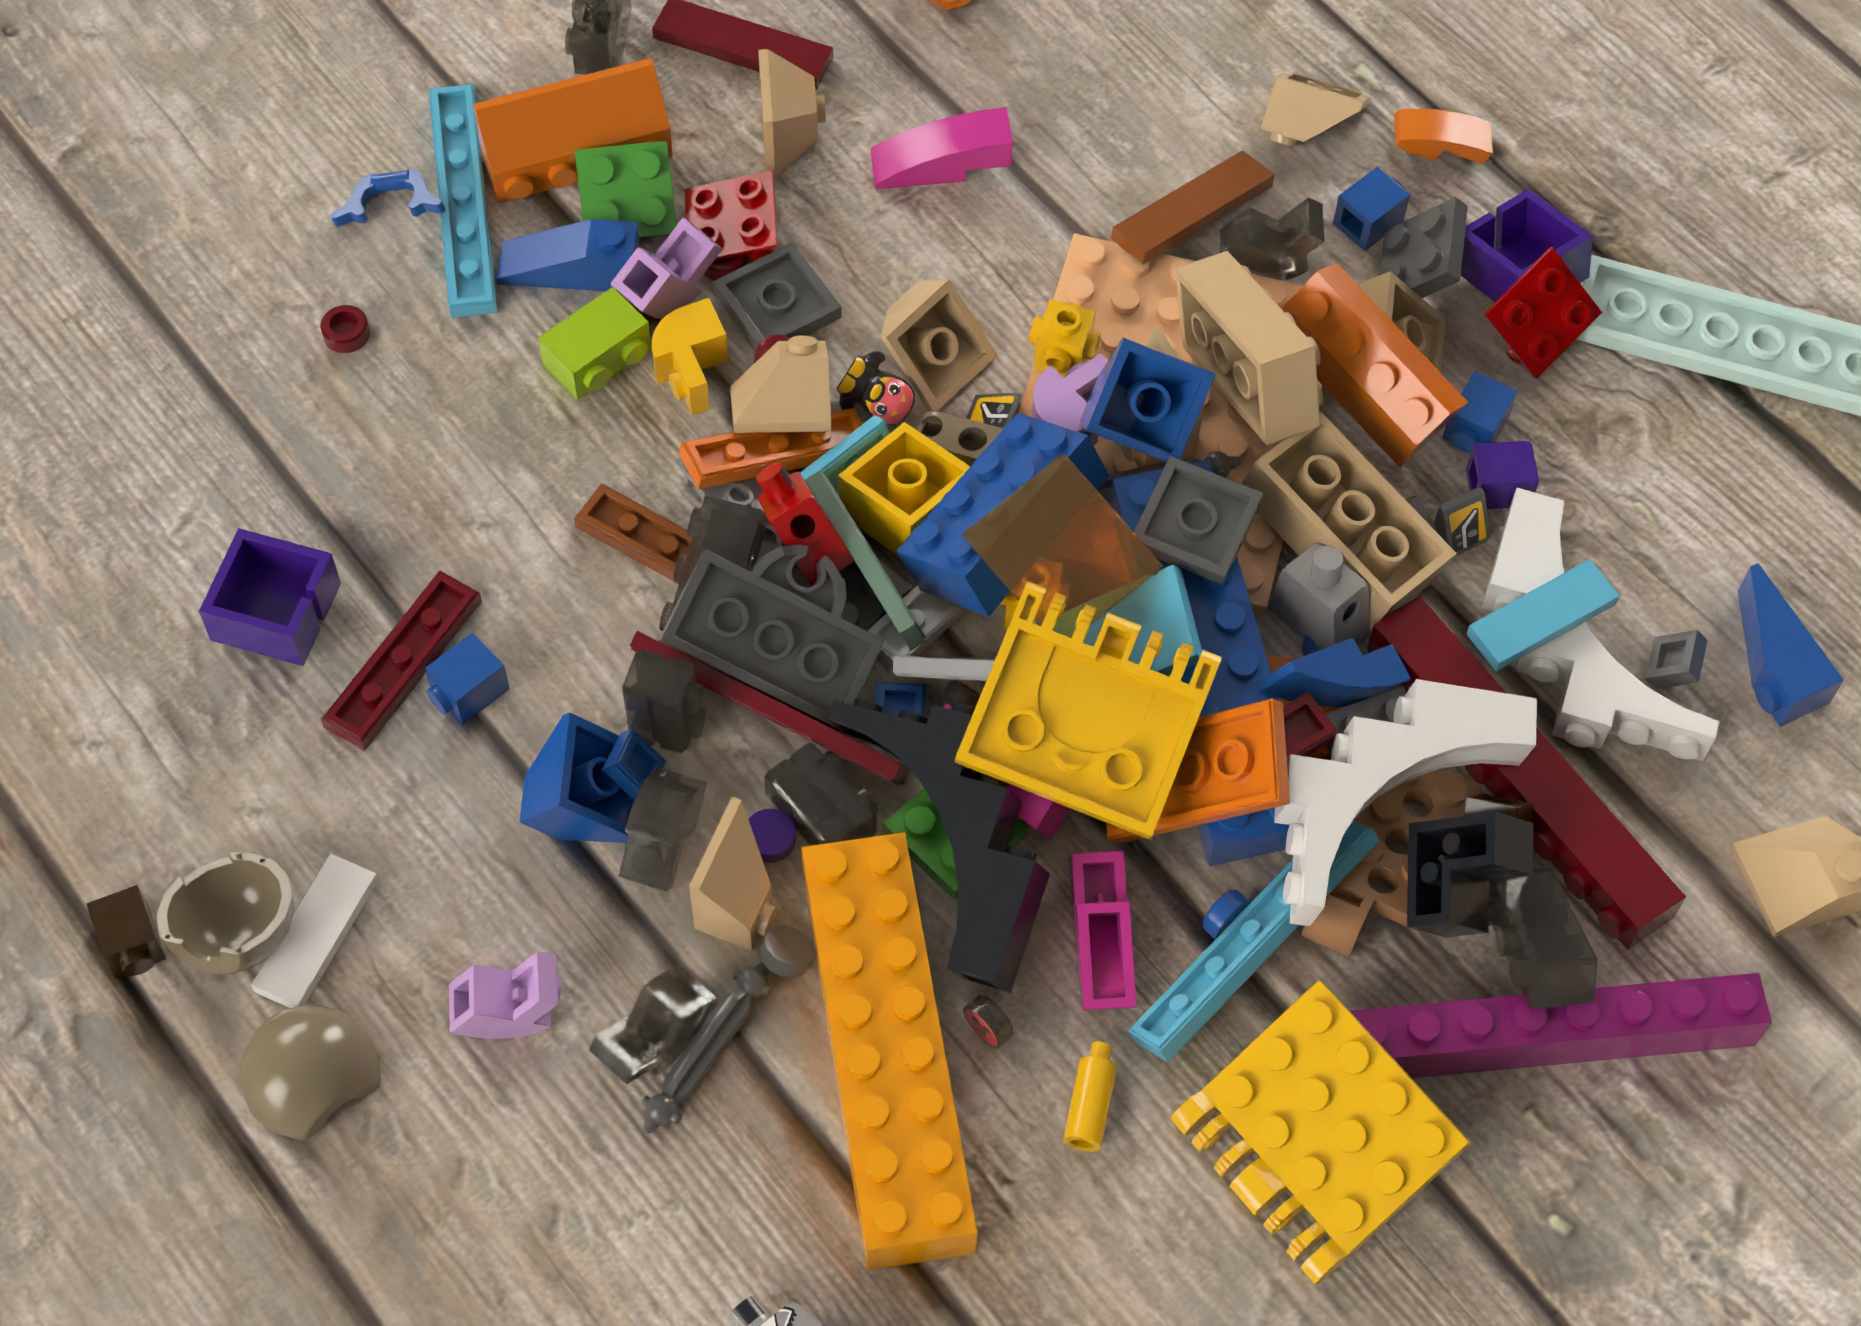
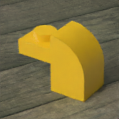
(684, 346)

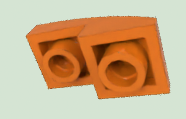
(1433, 131)

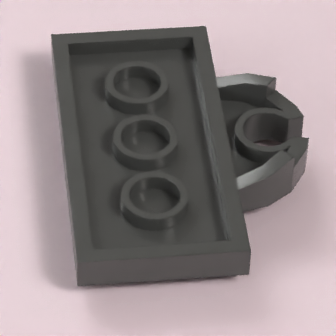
(774, 631)

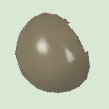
(227, 913)
(306, 1068)

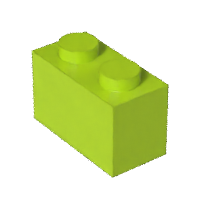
(595, 343)

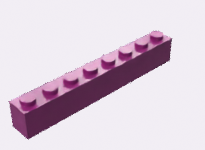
(1618, 1025)

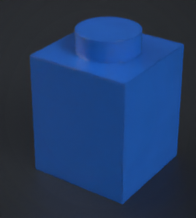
(1371, 208)
(1484, 414)
(466, 679)

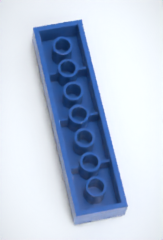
(1230, 631)

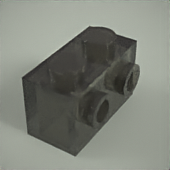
(597, 34)

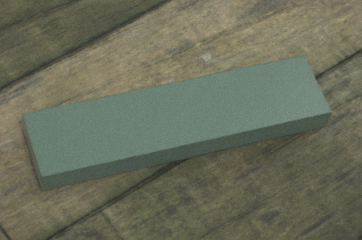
(866, 560)

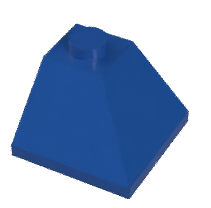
(1147, 400)
(569, 791)

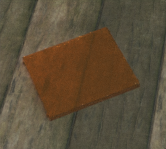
(1065, 540)

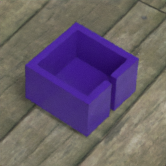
(1522, 235)
(270, 597)

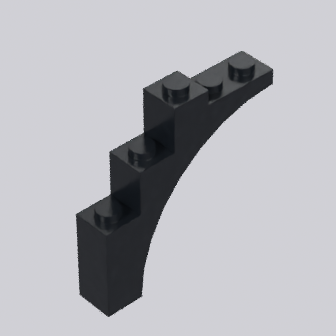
(996, 881)

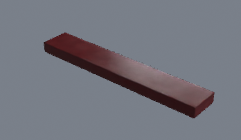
(780, 713)

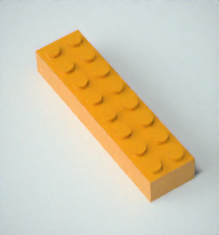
(888, 1053)

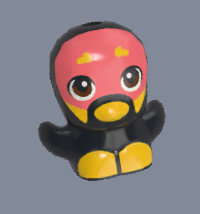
(876, 390)

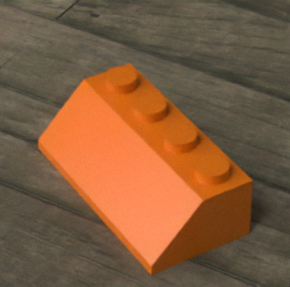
(534, 133)
(1373, 365)

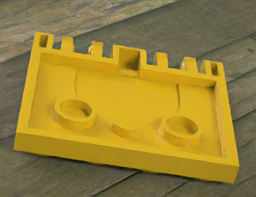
(1083, 717)
(1328, 1125)

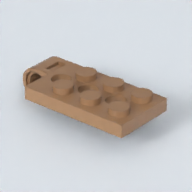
(1353, 897)

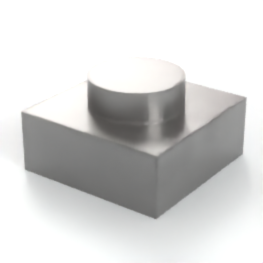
(1676, 659)

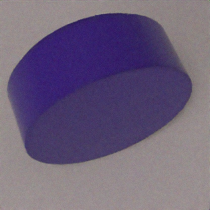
(773, 834)

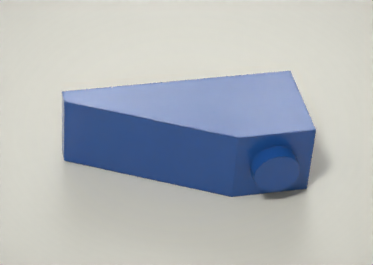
(569, 256)
(1783, 658)

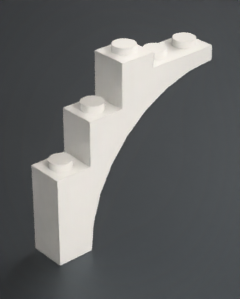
(1597, 690)
(1431, 731)

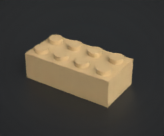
(1250, 345)
(1332, 496)

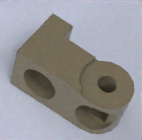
(958, 435)

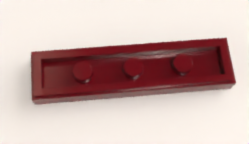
(737, 39)
(401, 660)

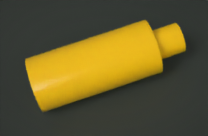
(1091, 1099)

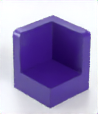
(1502, 469)

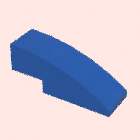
(1338, 675)

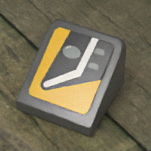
(995, 408)
(1464, 521)

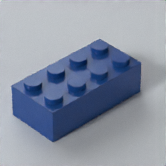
(936, 549)

